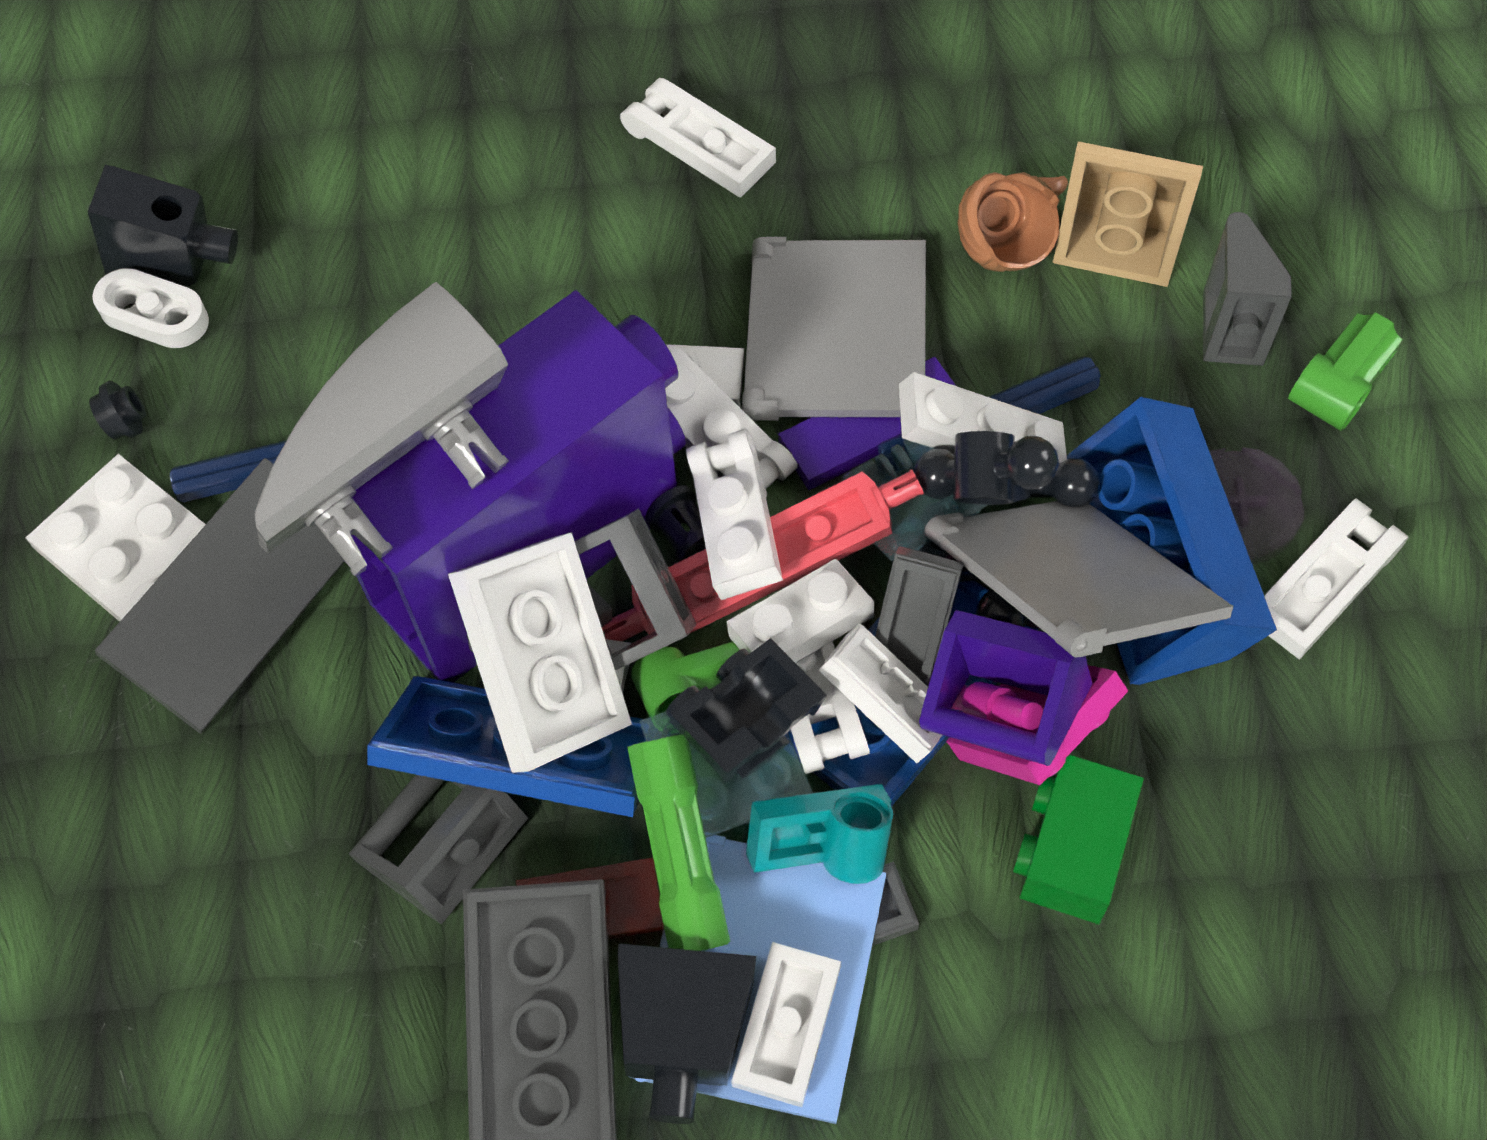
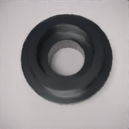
(118, 410)

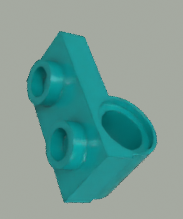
(836, 827)

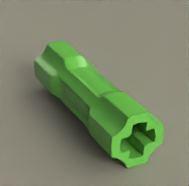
(668, 793)

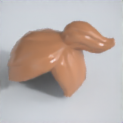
(1010, 219)

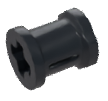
(661, 518)

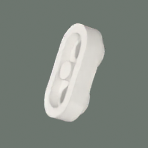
(156, 308)

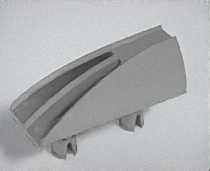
(389, 396)

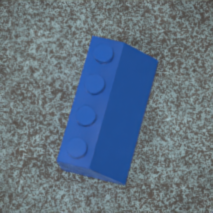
(1169, 496)

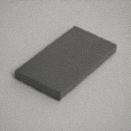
(219, 609)
(539, 1013)

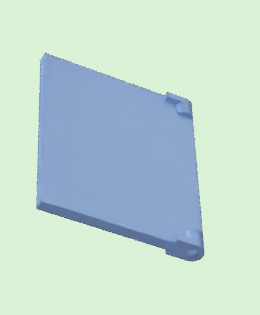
(813, 914)

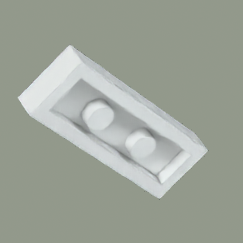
(938, 411)

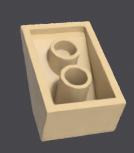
(1125, 213)

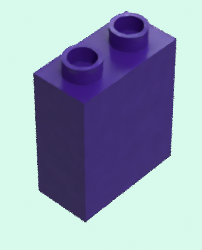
(583, 445)

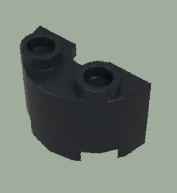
(749, 712)

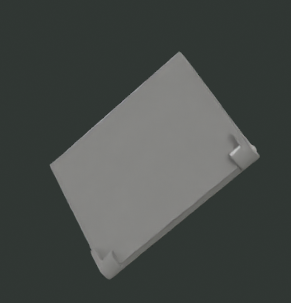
(833, 327)
(1077, 574)

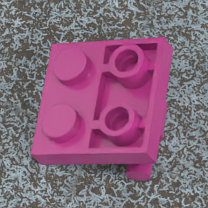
(1024, 711)

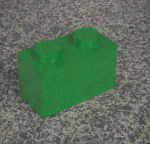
(1080, 838)

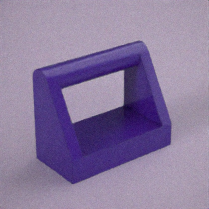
(1013, 658)

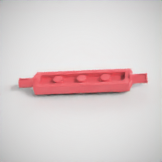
(805, 538)

